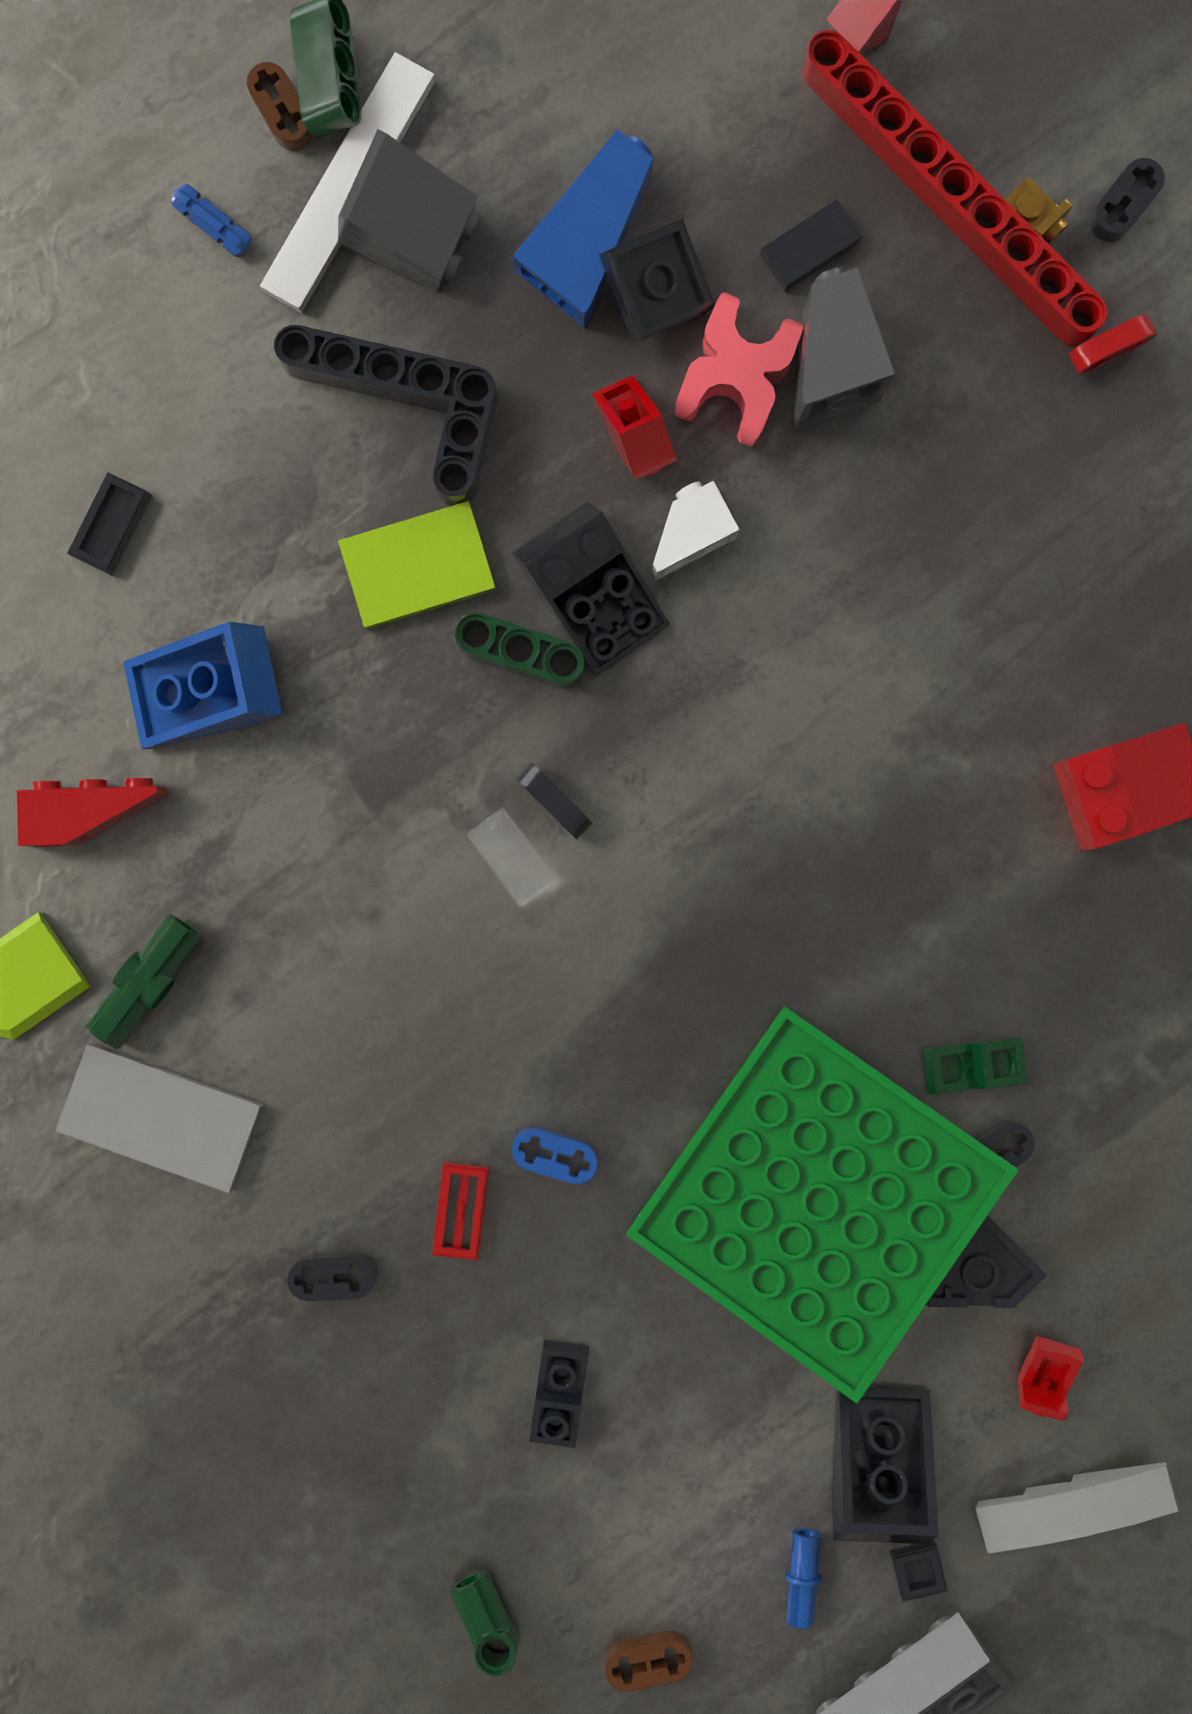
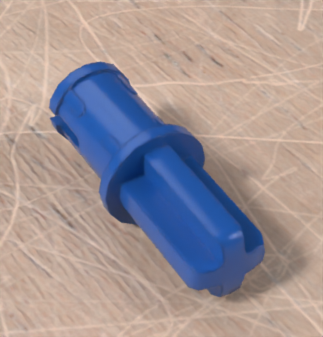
(803, 1577)

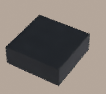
(918, 1570)

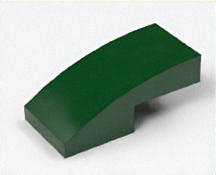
(975, 1065)

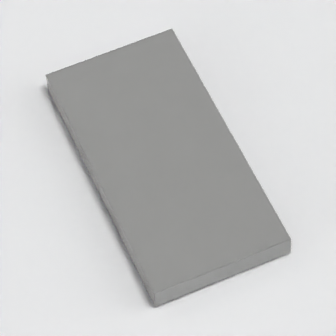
(159, 1117)

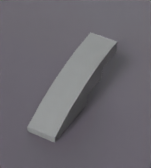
(1077, 1508)

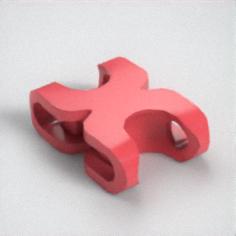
(738, 369)

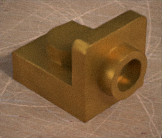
(1039, 209)

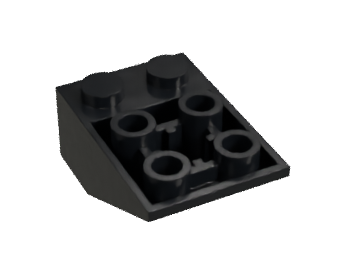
(592, 587)

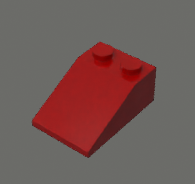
(1128, 787)

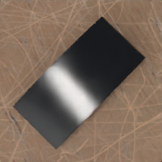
(559, 1394)

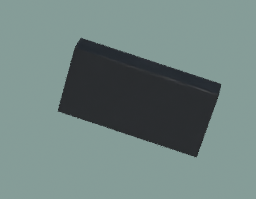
(810, 245)
(109, 524)

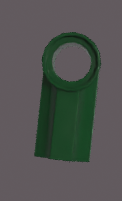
(486, 1620)

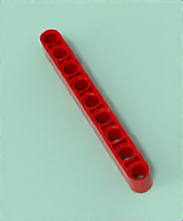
(949, 167)

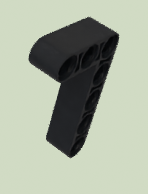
(404, 388)

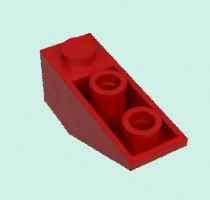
(75, 815)

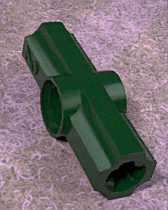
(143, 981)

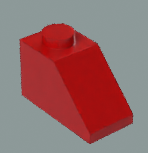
(635, 427)

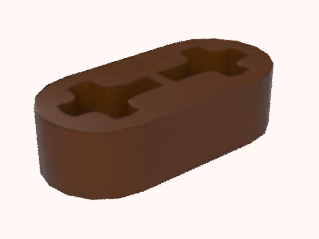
(272, 110)
(649, 1665)

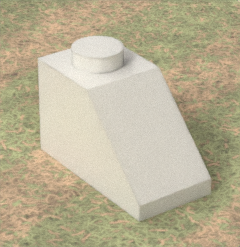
(694, 528)

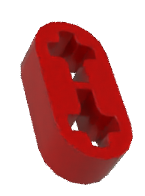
(1112, 344)

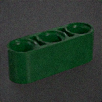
(325, 67)
(503, 634)

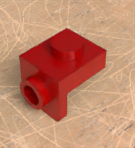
(1048, 1378)

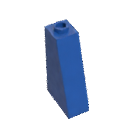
(586, 221)

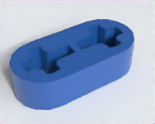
(552, 1166)

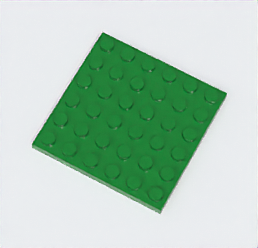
(821, 1203)

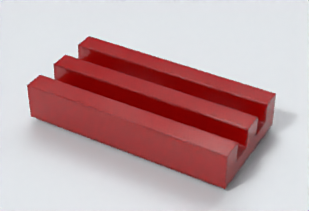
(465, 1170)

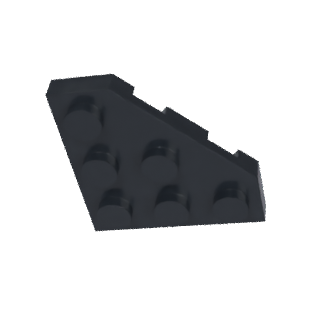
(988, 1272)

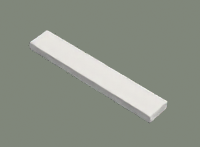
(315, 235)

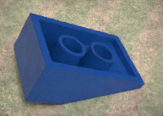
(203, 685)

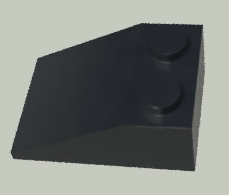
(884, 1468)

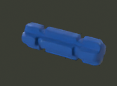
(211, 220)

